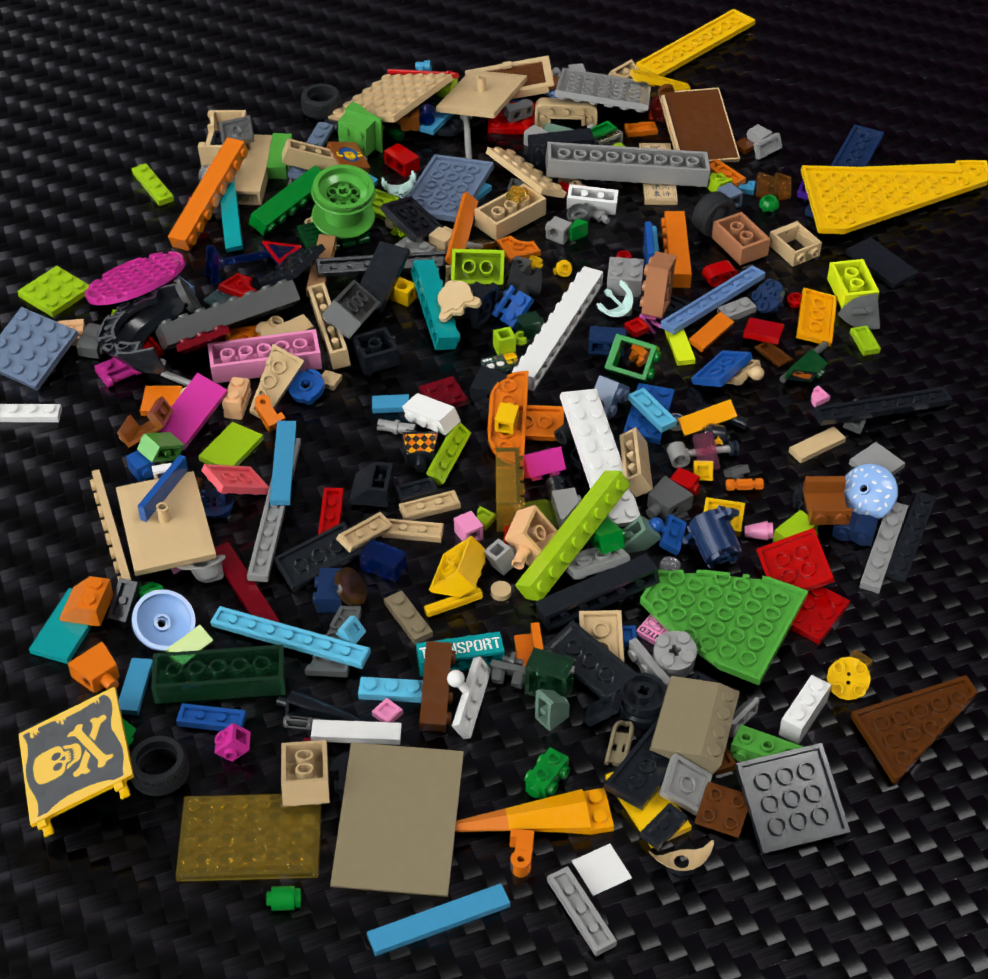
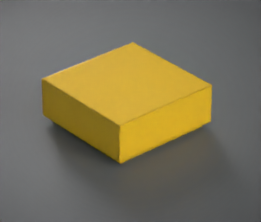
(703, 469)

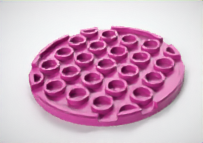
(135, 278)

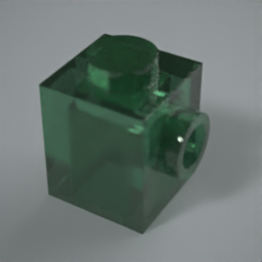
(529, 323)

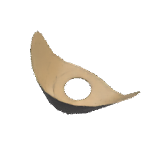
(695, 858)

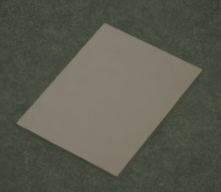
(398, 819)

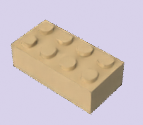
(504, 216)

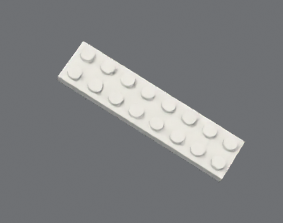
(597, 446)

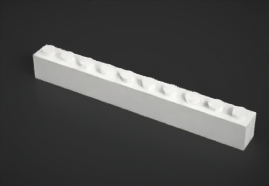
(560, 325)

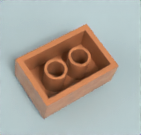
(741, 238)
(658, 284)

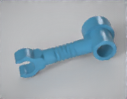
(424, 66)

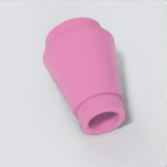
(760, 531)

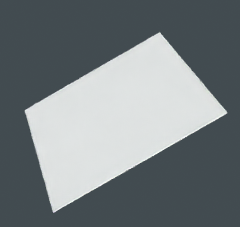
(601, 869)

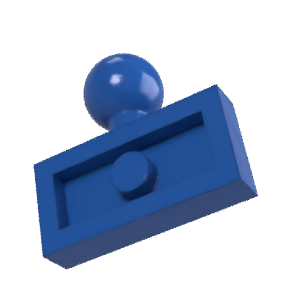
(671, 531)

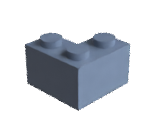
(611, 394)

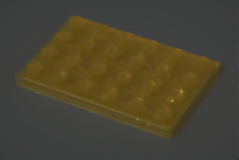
(247, 838)

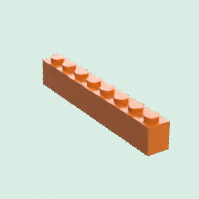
(208, 194)

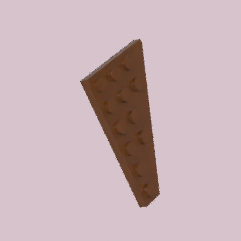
(909, 724)

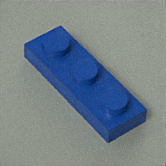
(209, 717)

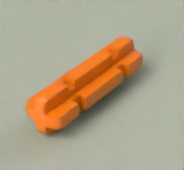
(744, 484)

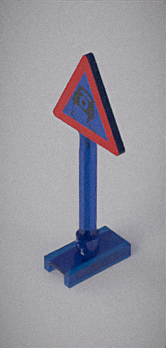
(275, 250)

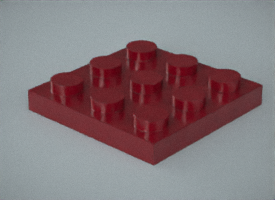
(202, 339)

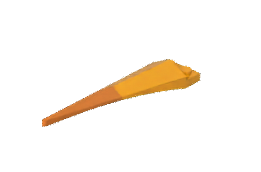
(565, 813)

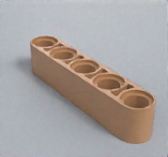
(330, 244)

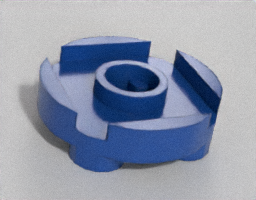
(309, 394)

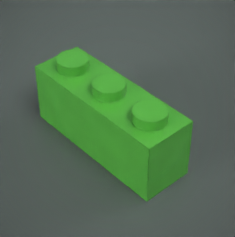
(275, 167)

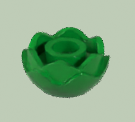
(769, 203)

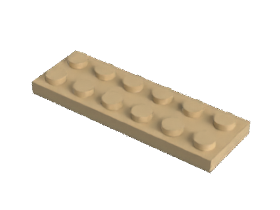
(526, 172)

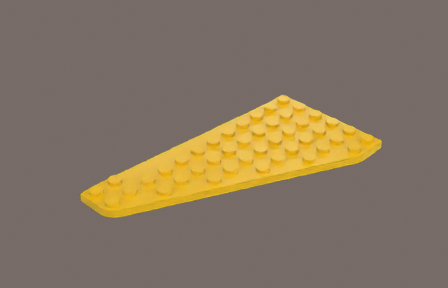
(861, 196)

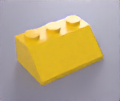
(459, 569)

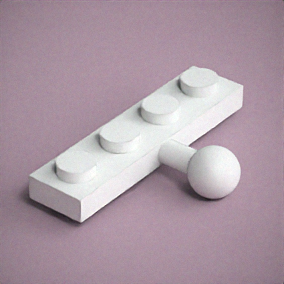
(471, 695)

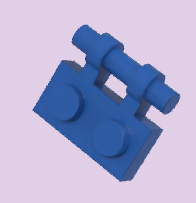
(519, 305)

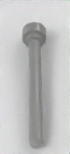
(467, 136)

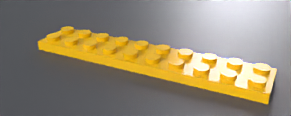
(696, 43)

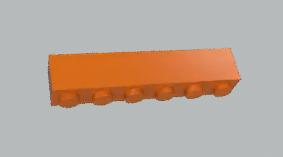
(676, 243)

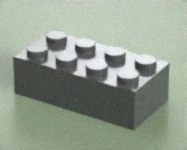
(350, 309)

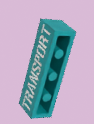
(487, 646)

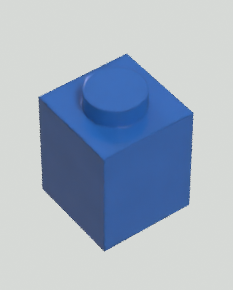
(140, 466)

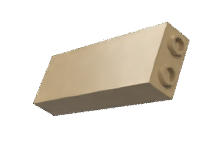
(253, 175)

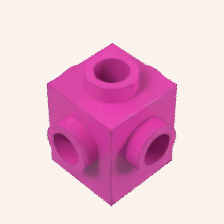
(232, 742)

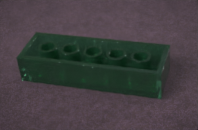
(218, 674)

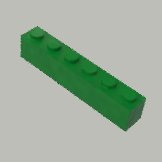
(284, 203)

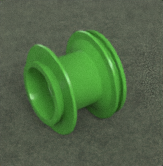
(343, 201)

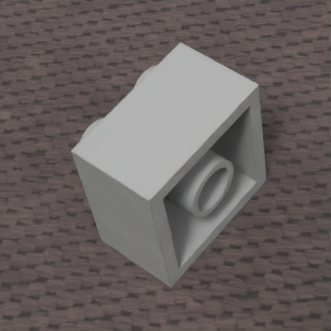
(626, 270)

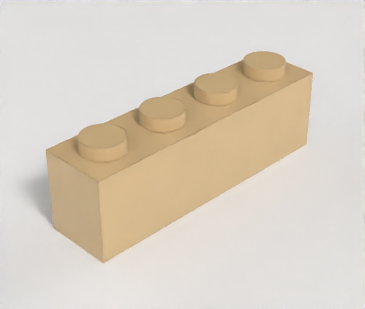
(306, 155)
(636, 462)

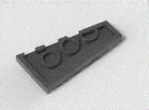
(325, 667)

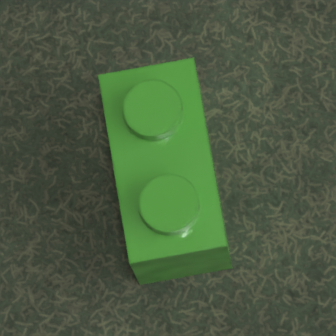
(160, 446)

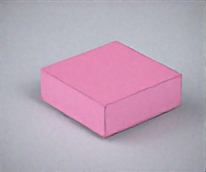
(387, 711)

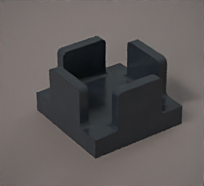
(488, 297)

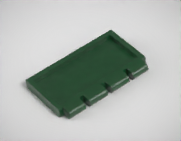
(309, 235)

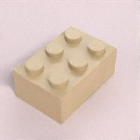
(304, 773)

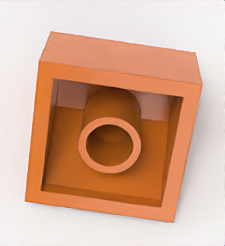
(88, 602)

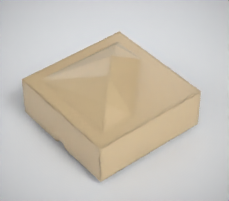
(331, 379)

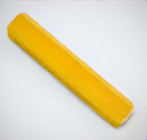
(452, 602)

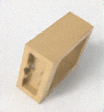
(794, 231)

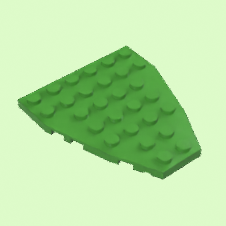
(730, 618)

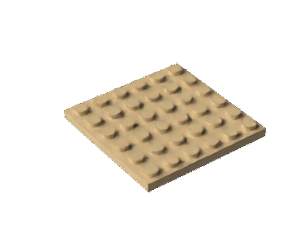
(396, 95)

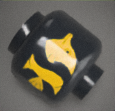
(720, 433)

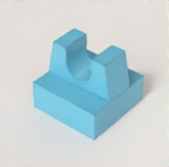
(351, 630)

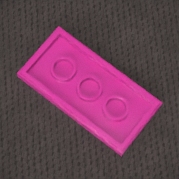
(194, 408)

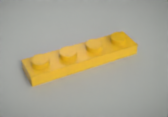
(653, 80)

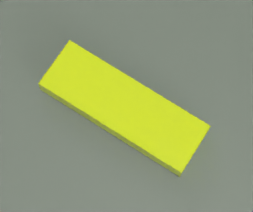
(680, 348)

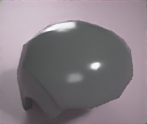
(579, 211)

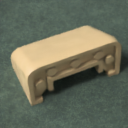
(564, 109)
(206, 151)

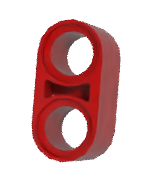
(719, 273)

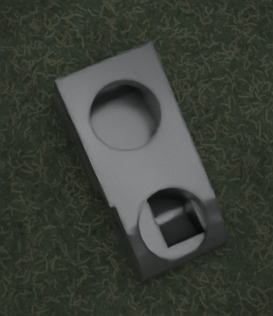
(518, 111)

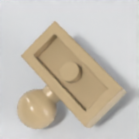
(752, 369)

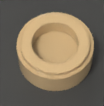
(500, 590)

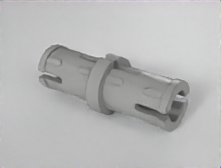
(395, 426)

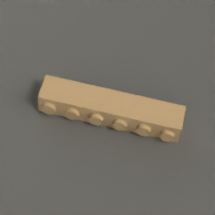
(332, 338)

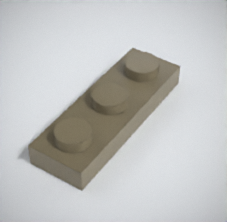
(408, 617)

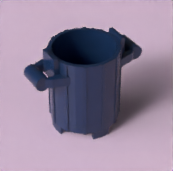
(714, 536)

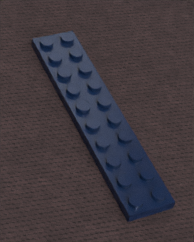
(856, 150)

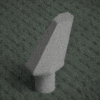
(600, 216)

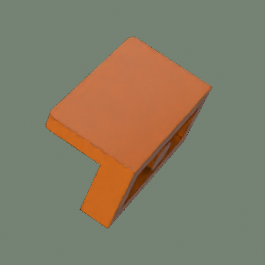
(526, 642)

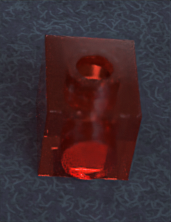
(655, 110)

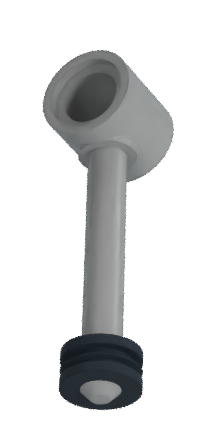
(680, 455)

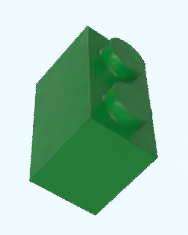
(608, 537)

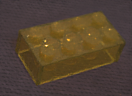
(508, 485)

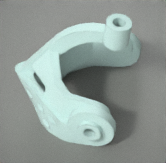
(400, 190)
(623, 309)

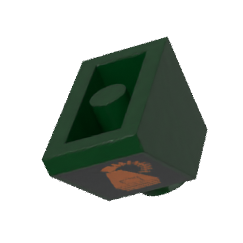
(807, 368)

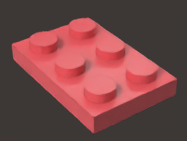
(235, 479)

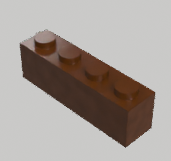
(436, 687)

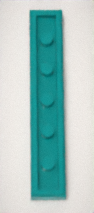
(231, 219)

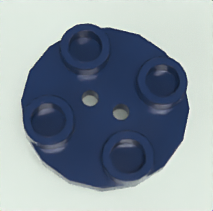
(769, 296)
(216, 504)

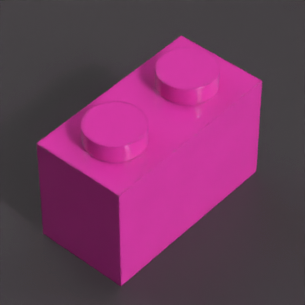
(543, 462)

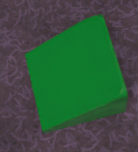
(578, 229)

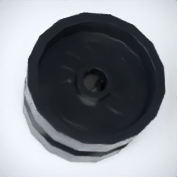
(641, 699)

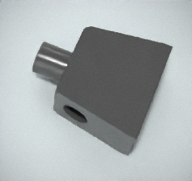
(668, 499)

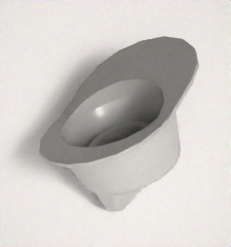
(207, 570)

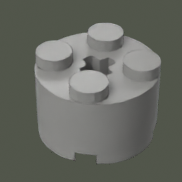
(675, 653)

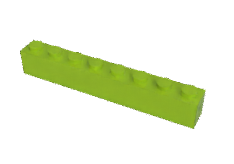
(572, 535)

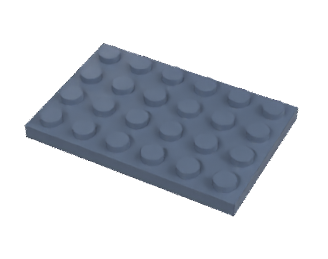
(445, 181)

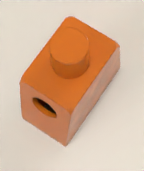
(95, 669)

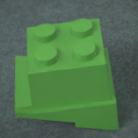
(361, 127)

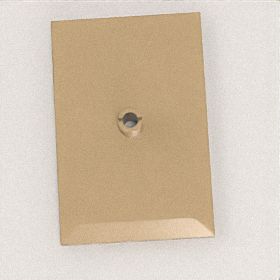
(481, 94)
(173, 534)

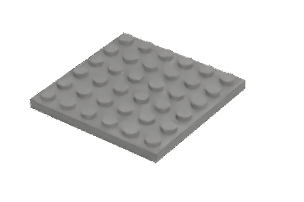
(603, 89)

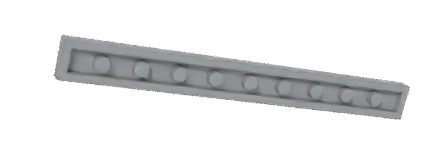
(268, 534)

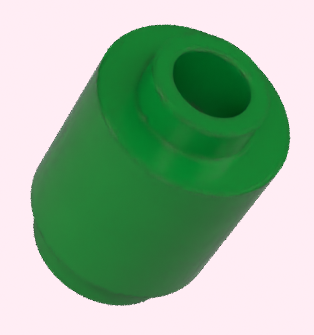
(284, 898)

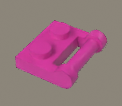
(114, 371)

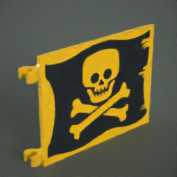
(75, 758)

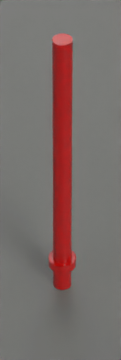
(455, 75)

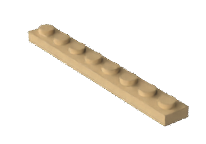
(109, 525)

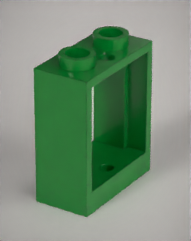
(616, 351)

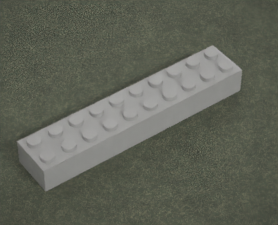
(627, 164)

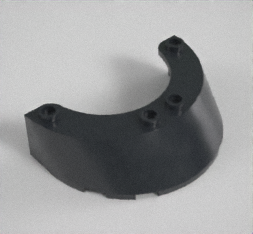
(133, 322)

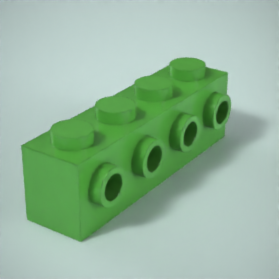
(755, 744)

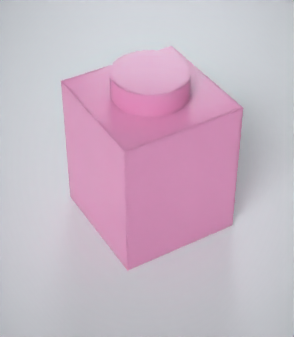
(468, 525)

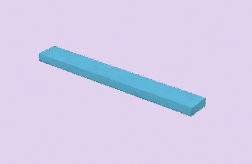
(291, 637)

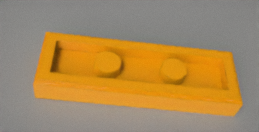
(714, 414)

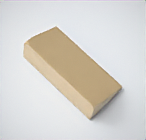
(624, 69)

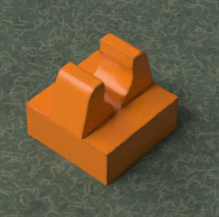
(639, 352)

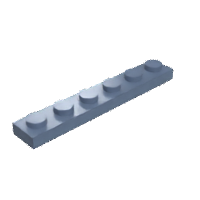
(318, 137)

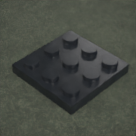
(410, 218)
(293, 265)

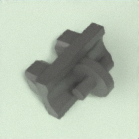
(509, 666)

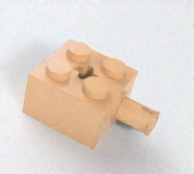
(529, 535)

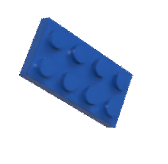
(638, 420)

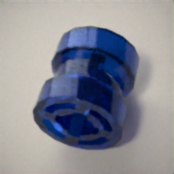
(427, 114)

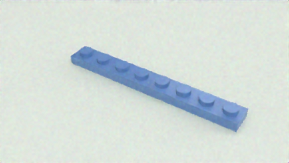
(712, 300)

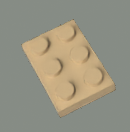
(606, 628)

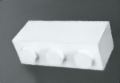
(597, 198)
(431, 414)
(804, 709)

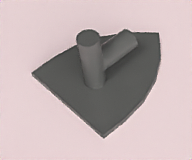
(862, 312)

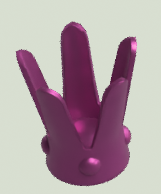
(648, 319)

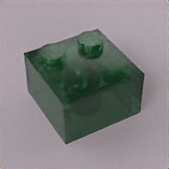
(549, 672)

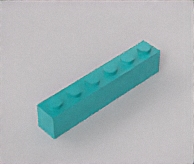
(428, 285)

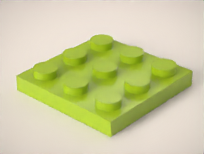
(54, 291)

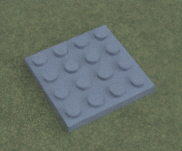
(33, 347)

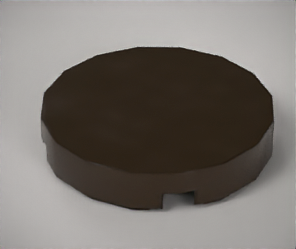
(351, 587)

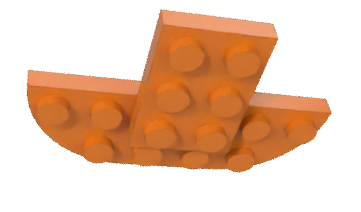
(533, 422)

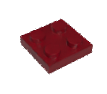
(445, 391)

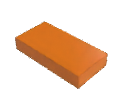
(641, 129)

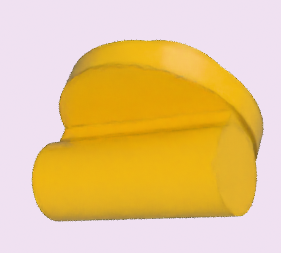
(563, 268)

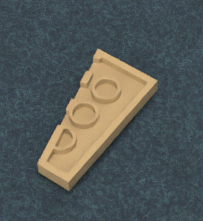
(277, 376)

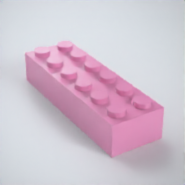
(249, 356)

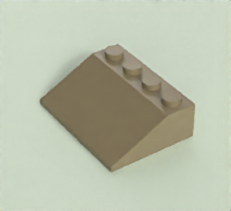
(695, 721)

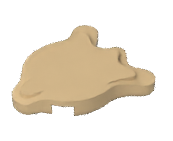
(455, 298)

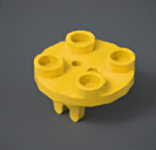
(858, 678)

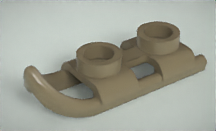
(622, 740)

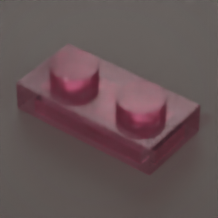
(706, 448)

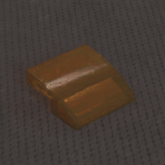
(777, 186)

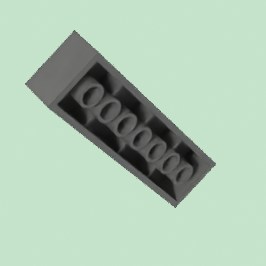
(230, 314)

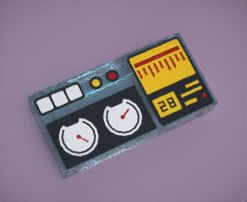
(501, 362)

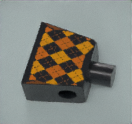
(420, 449)

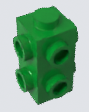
(547, 773)

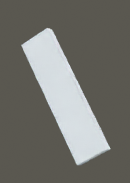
(356, 732)

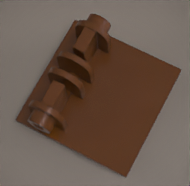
(722, 810)

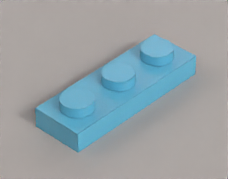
(652, 410)
(393, 689)

